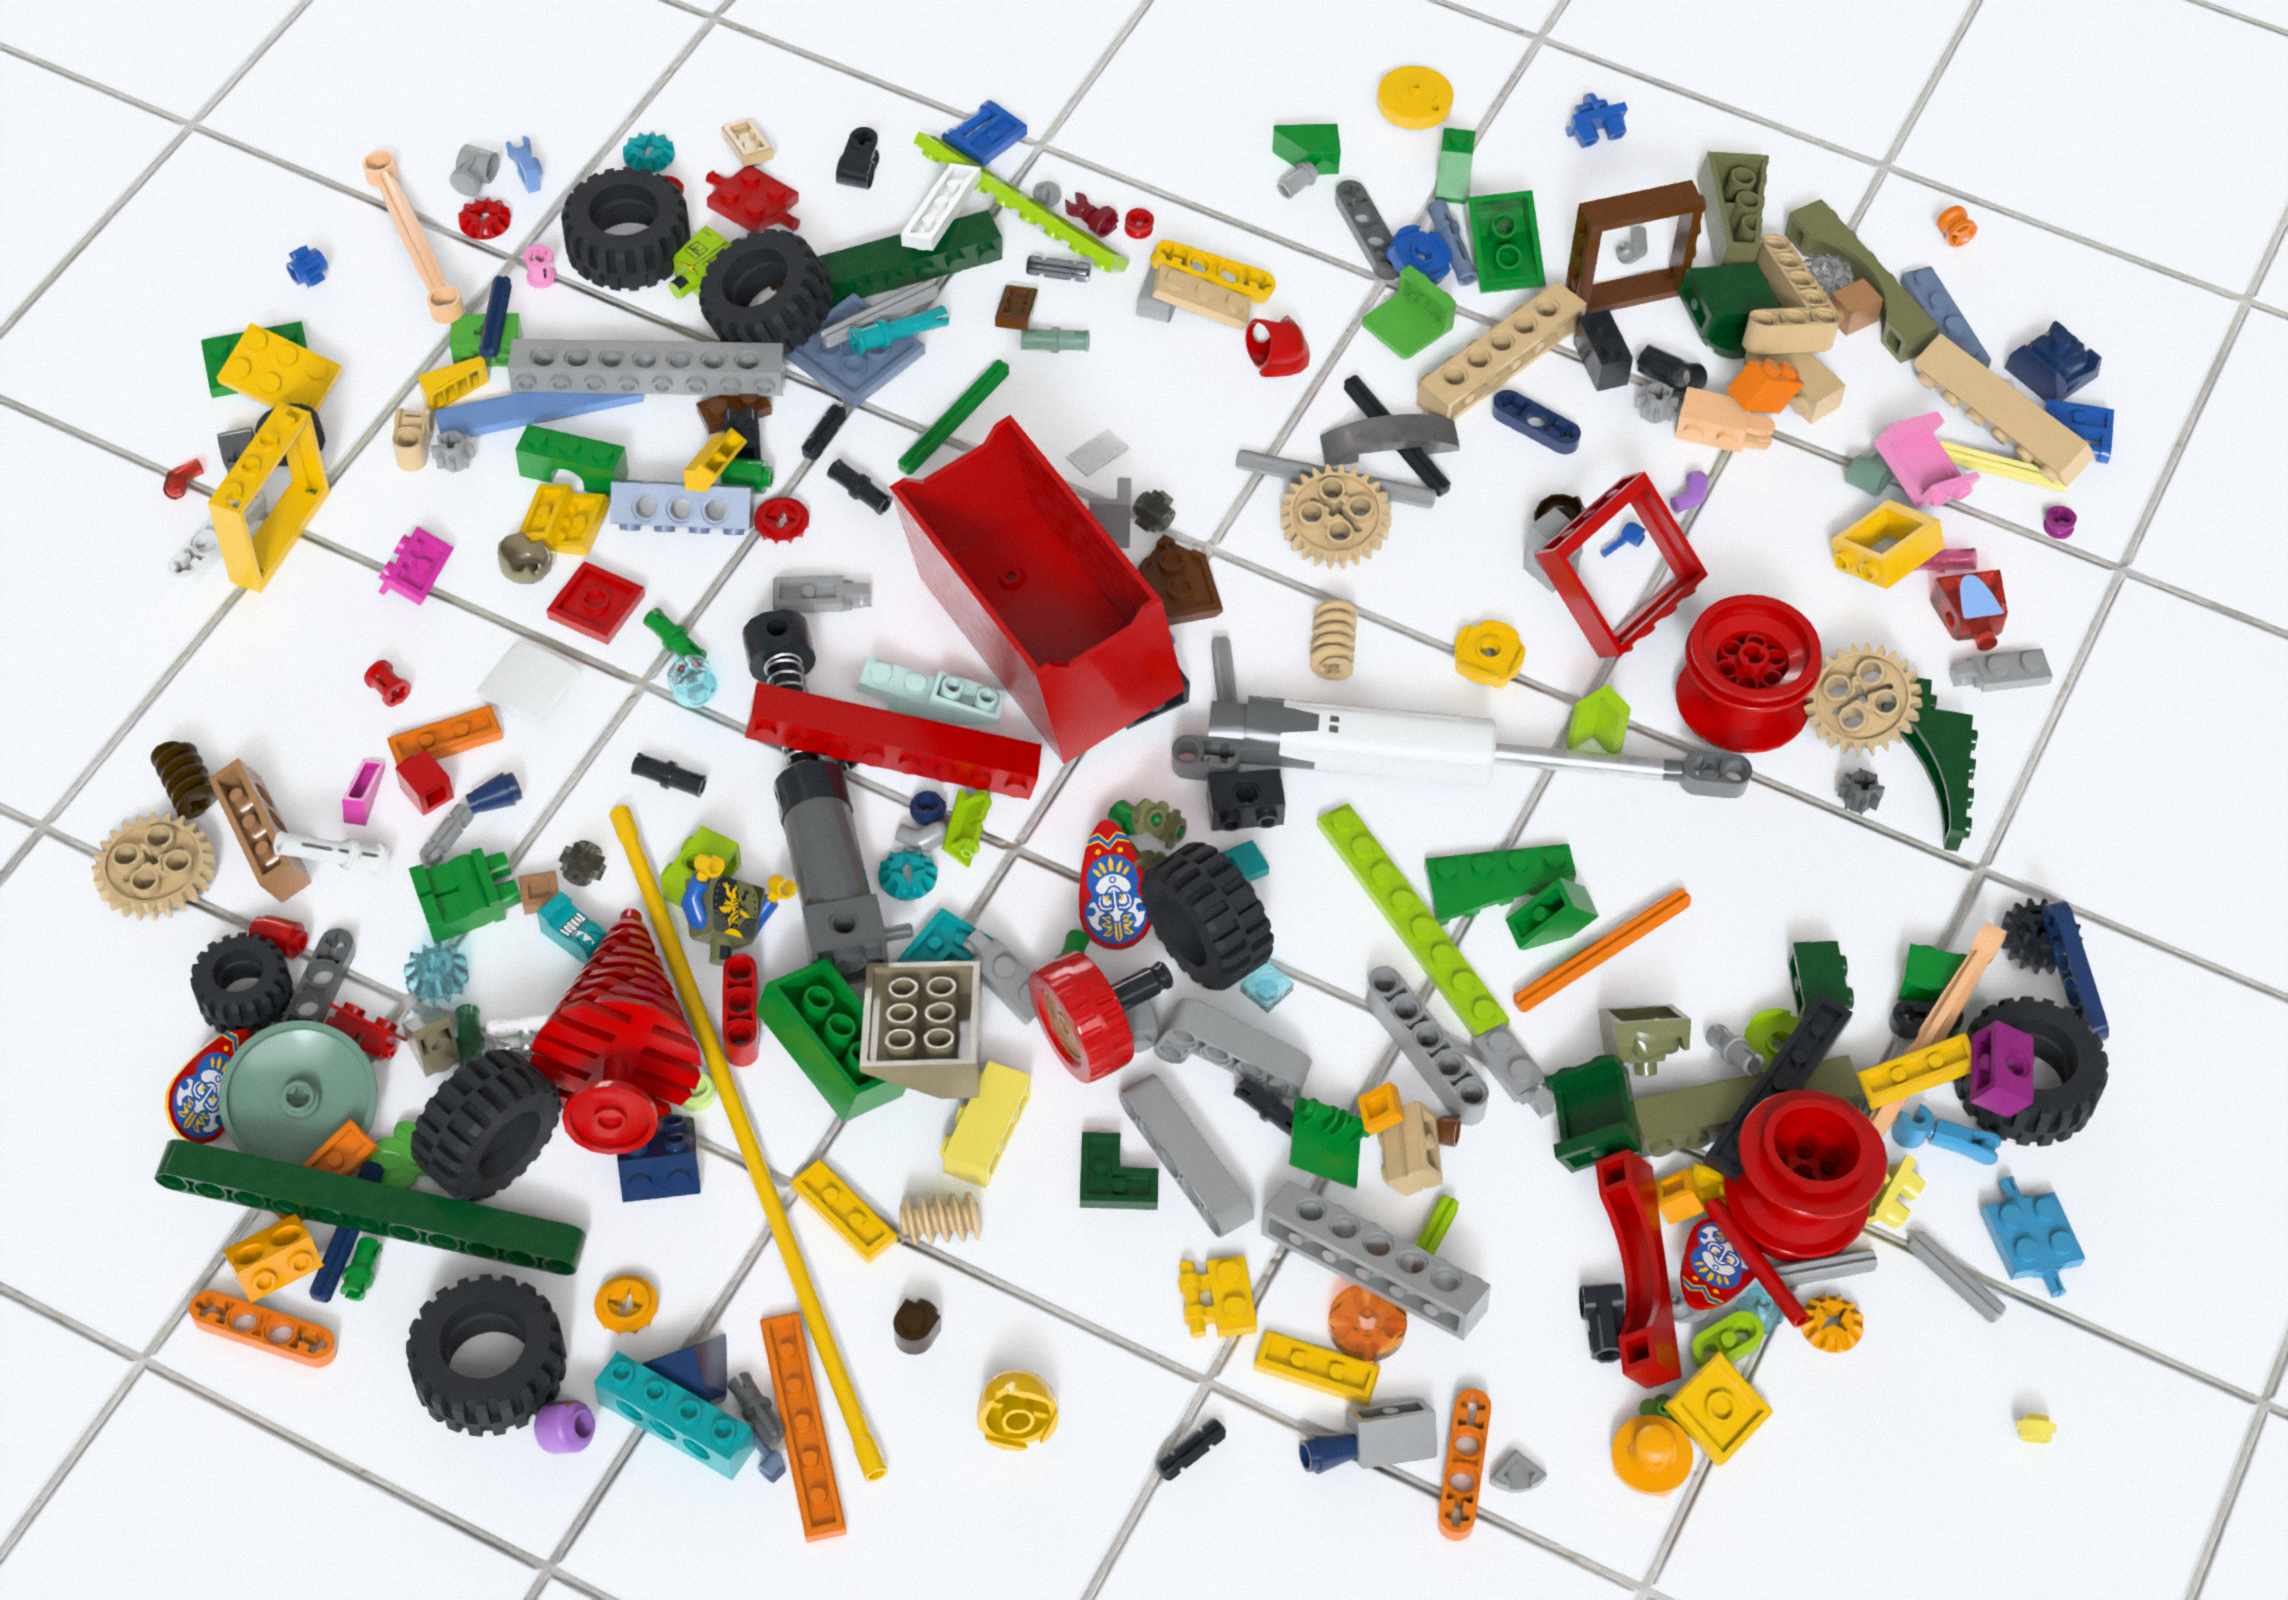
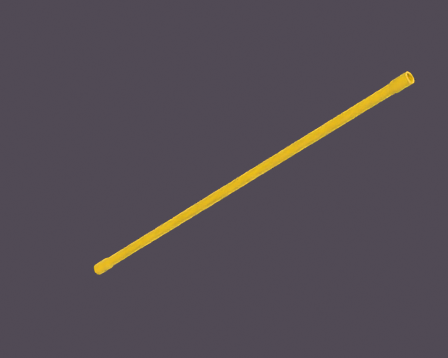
(864, 1443)

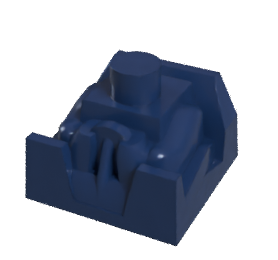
(2054, 364)

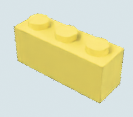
(986, 1125)

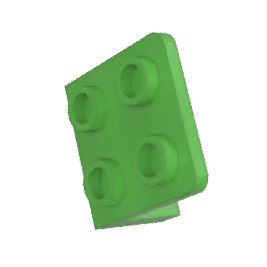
(1413, 316)

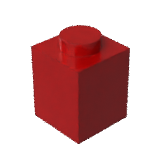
(424, 782)

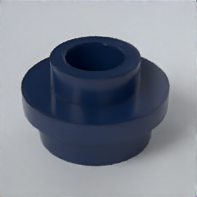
(927, 800)

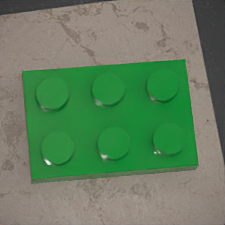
(218, 349)

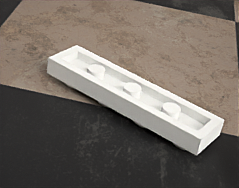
(941, 207)

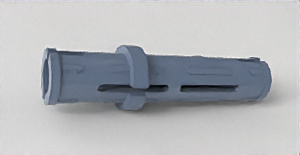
(1449, 231)

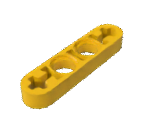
(1213, 267)

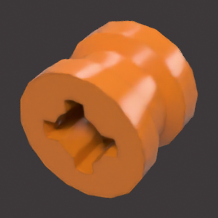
(1956, 226)

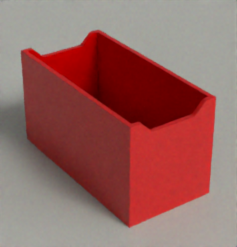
(1077, 626)

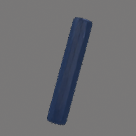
(495, 317)

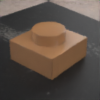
(537, 890)

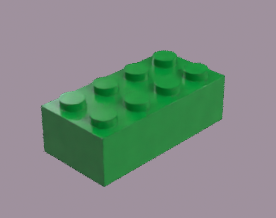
(821, 1029)

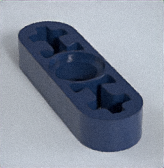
(1529, 409)

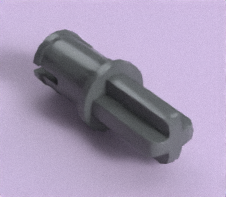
(757, 1409)

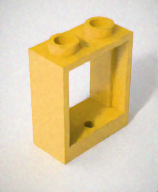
(1918, 539)

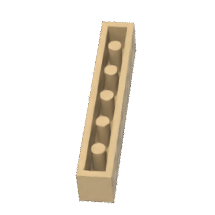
(2003, 410)

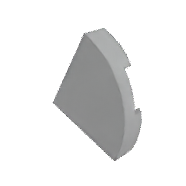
(1518, 1475)

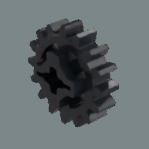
(2022, 929)

